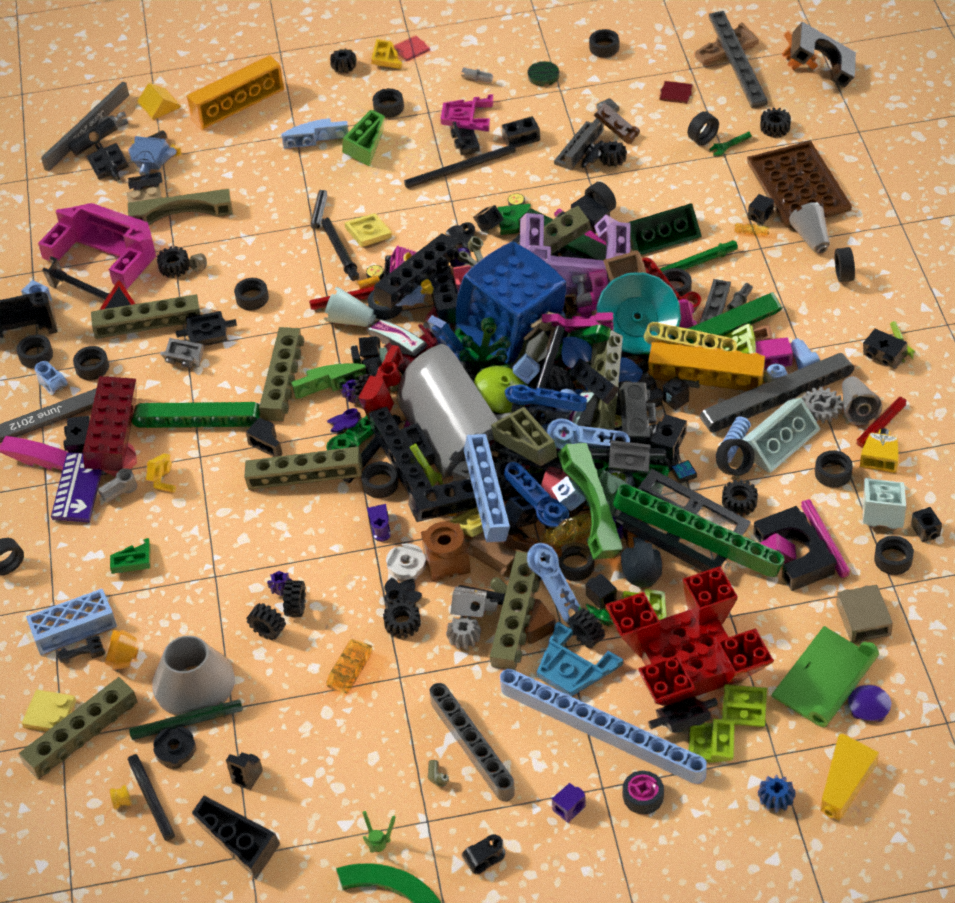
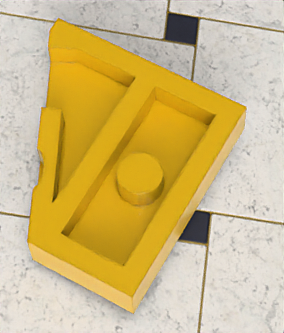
(385, 55)

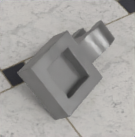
(117, 120)

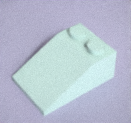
(884, 503)

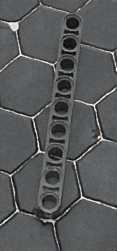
(776, 392)

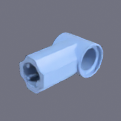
(802, 354)

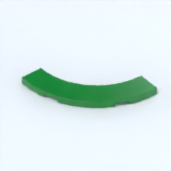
(388, 877)

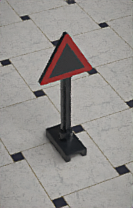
(116, 298)

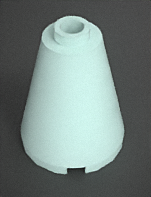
(348, 310)

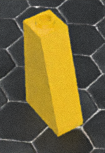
(847, 774)

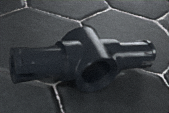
(550, 414)

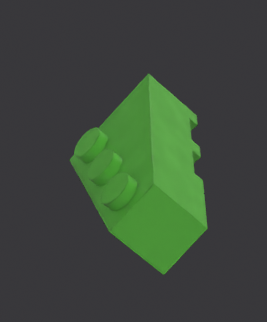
(364, 137)

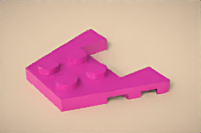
(463, 113)
(579, 322)

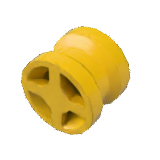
(120, 797)

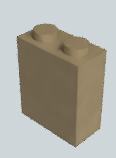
(864, 613)

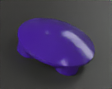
(869, 703)

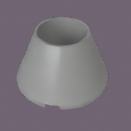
(195, 689)

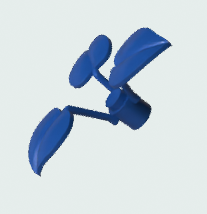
(576, 348)

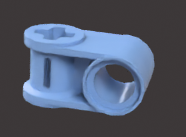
(49, 377)

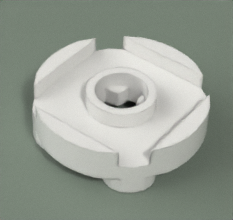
(406, 571)

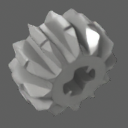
(463, 632)

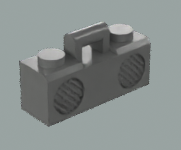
(633, 411)

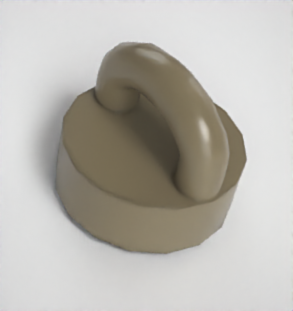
(198, 262)

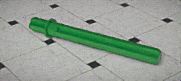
(720, 250)

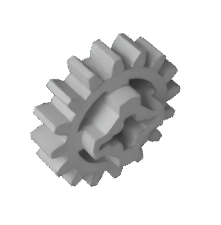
(821, 404)

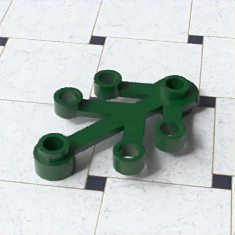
(488, 327)

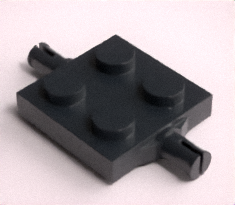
(107, 161)
(206, 328)
(683, 714)

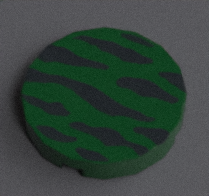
(543, 73)

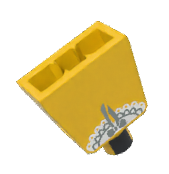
(880, 452)

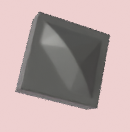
(610, 103)

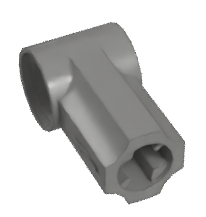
(123, 483)

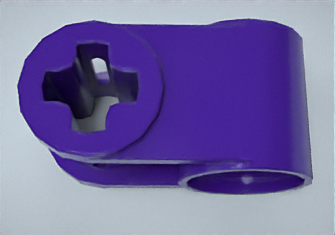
(380, 522)

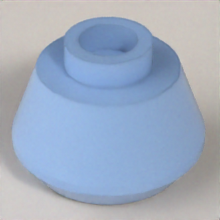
(774, 372)

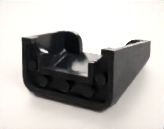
(27, 311)

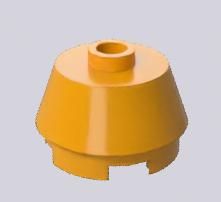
(121, 650)

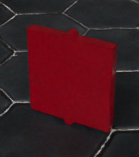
(676, 92)

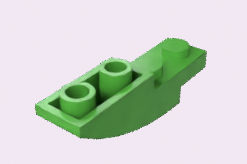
(327, 376)

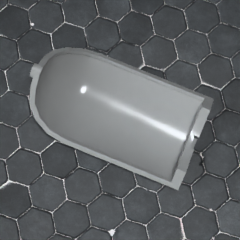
(445, 405)

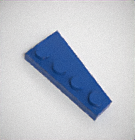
(445, 335)

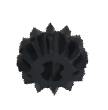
(343, 60)
(613, 154)

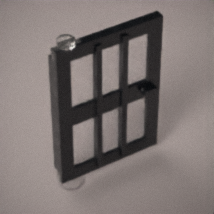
(691, 501)

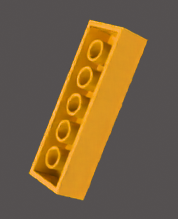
(235, 92)
(710, 366)

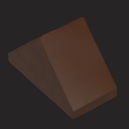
(541, 623)

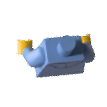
(151, 153)

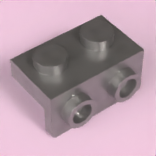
(183, 352)

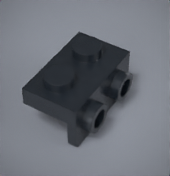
(464, 140)

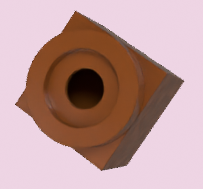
(445, 550)

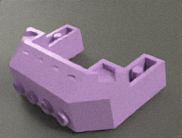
(532, 239)

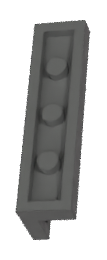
(576, 147)

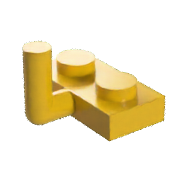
(156, 469)

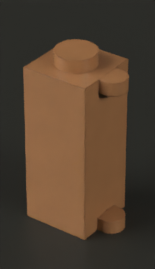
(492, 554)

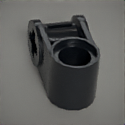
(483, 855)

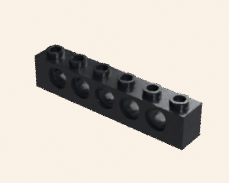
(415, 270)
(444, 294)
(398, 450)
(446, 499)

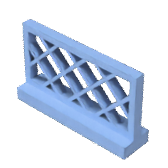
(74, 629)

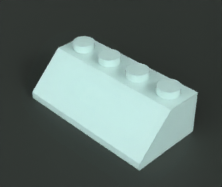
(782, 434)

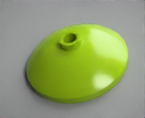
(492, 385)

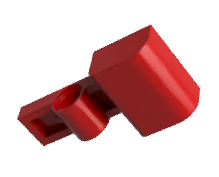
(375, 392)

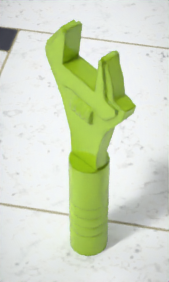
(897, 333)
(432, 476)

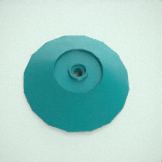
(643, 296)

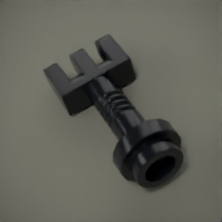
(94, 647)

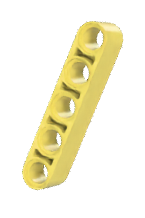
(682, 334)

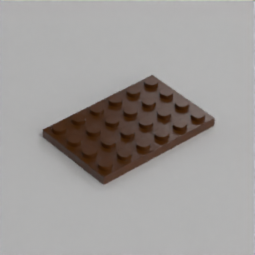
(798, 177)

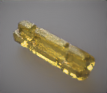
(751, 229)

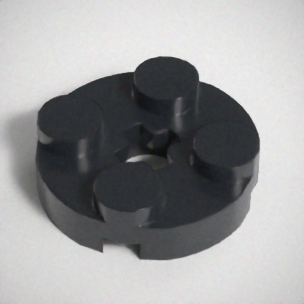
(178, 756)

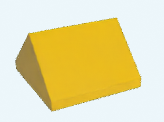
(157, 101)

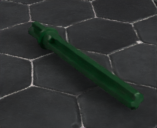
(186, 719)

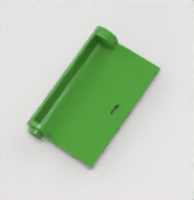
(828, 681)

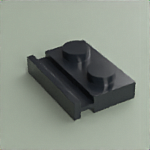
(139, 182)

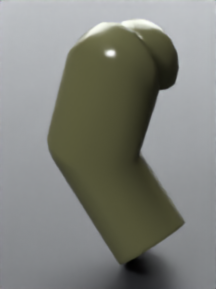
(498, 585)
(434, 776)

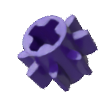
(347, 391)
(277, 582)

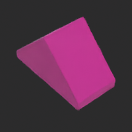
(781, 545)

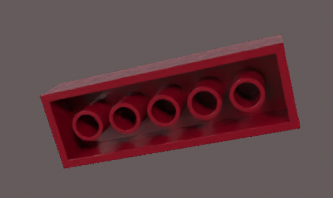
(110, 423)

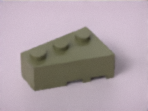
(525, 436)

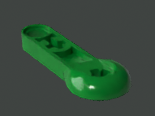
(352, 437)

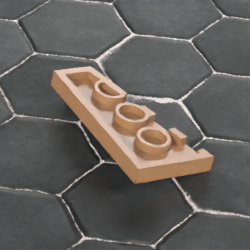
(714, 51)

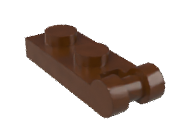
(617, 123)
(517, 542)

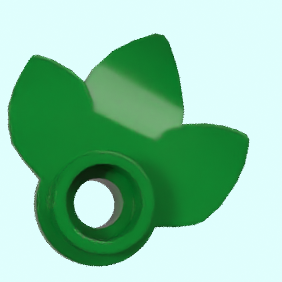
(602, 615)

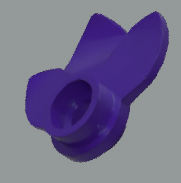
(346, 420)

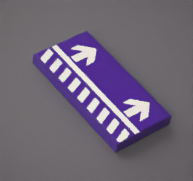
(76, 490)

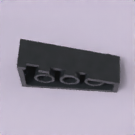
(239, 836)

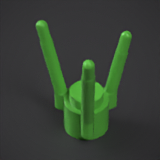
(377, 839)

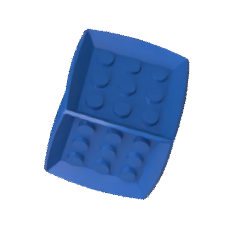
(513, 290)

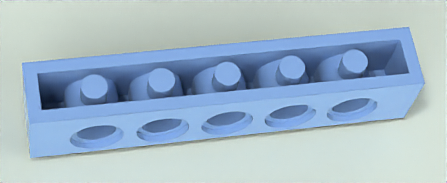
(486, 488)

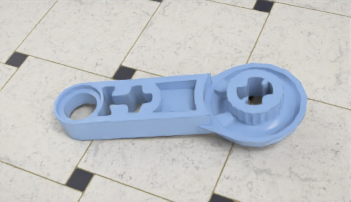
(581, 434)
(552, 577)

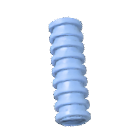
(737, 431)

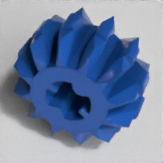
(776, 793)

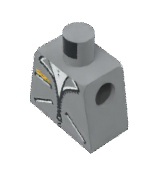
(463, 603)

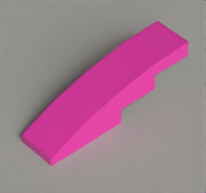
(33, 452)

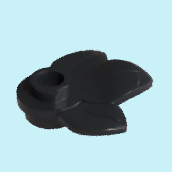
(592, 153)
(460, 234)
(403, 590)

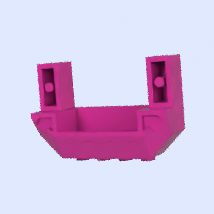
(105, 231)

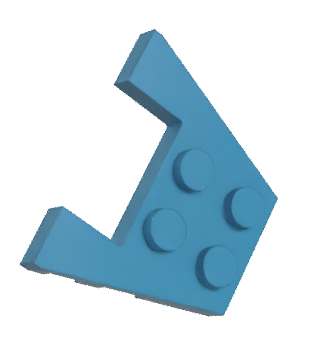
(568, 670)

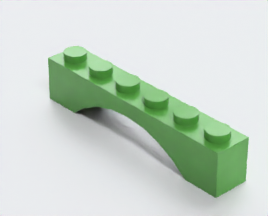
(578, 464)

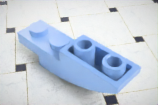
(313, 131)

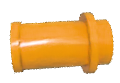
(369, 282)

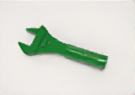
(722, 147)

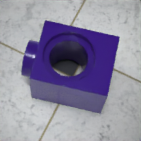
(569, 802)

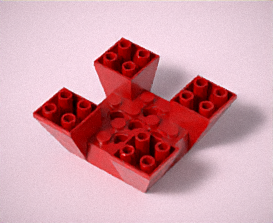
(705, 653)

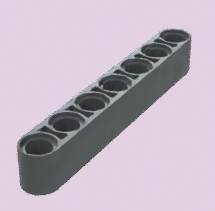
(473, 749)

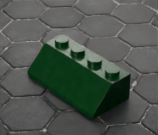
(664, 229)

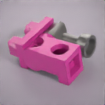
(585, 300)

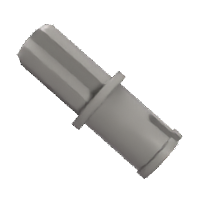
(477, 75)

